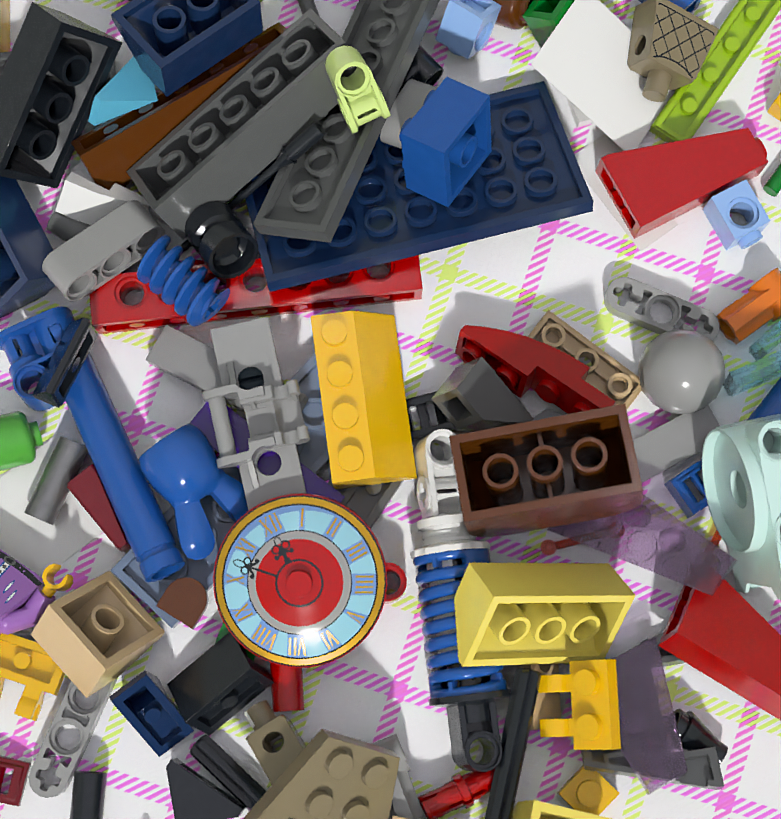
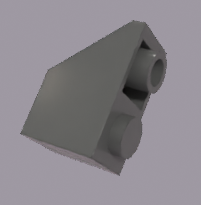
(478, 399)

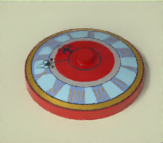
(300, 580)

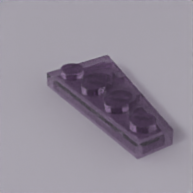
(656, 542)

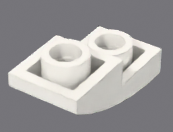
(90, 202)

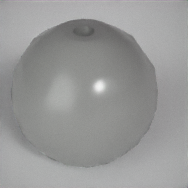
(681, 371)

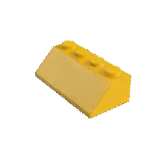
(363, 398)

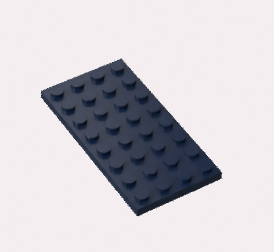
(519, 185)

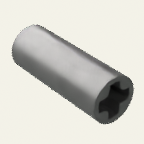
(52, 486)

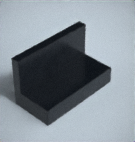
(218, 685)

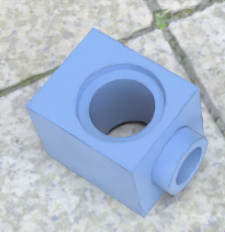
(467, 25)
(742, 200)

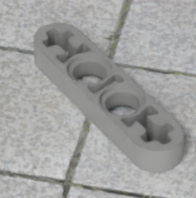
(85, 722)

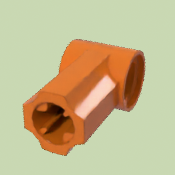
(753, 309)

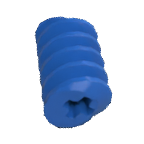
(179, 284)

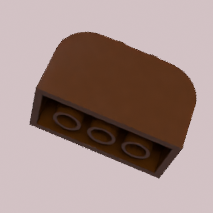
(547, 472)

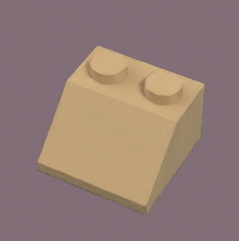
(96, 632)

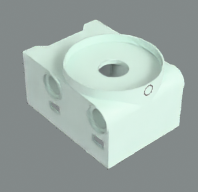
(745, 497)

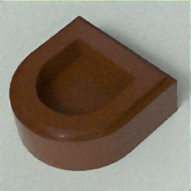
(185, 600)

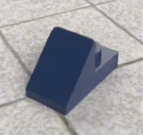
(151, 712)

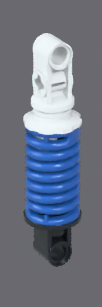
(441, 564)

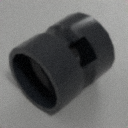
(221, 240)

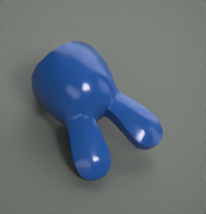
(184, 472)

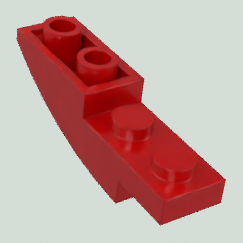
(532, 364)

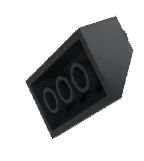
(49, 93)

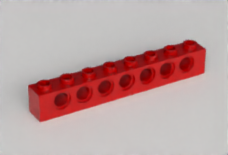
(112, 315)

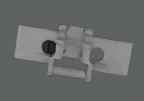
(272, 410)

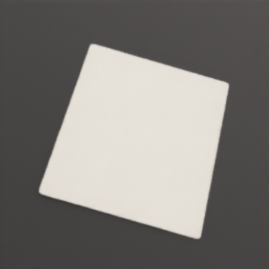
(590, 68)
(31, 539)

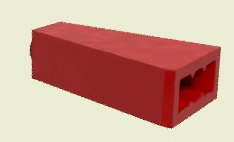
(677, 176)
(727, 643)

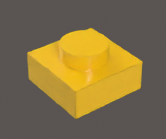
(588, 792)

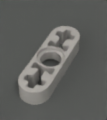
(645, 320)

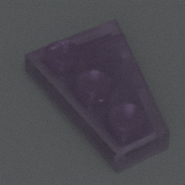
(647, 718)

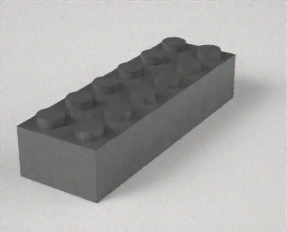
(242, 124)

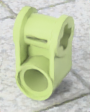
(358, 93)

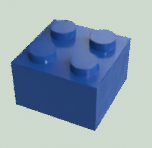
(446, 141)

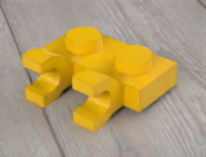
(31, 666)
(593, 702)

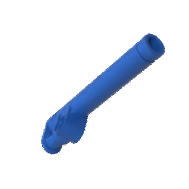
(102, 435)

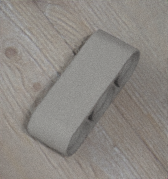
(102, 250)

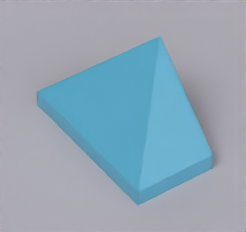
(123, 94)

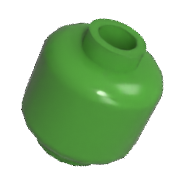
(18, 440)

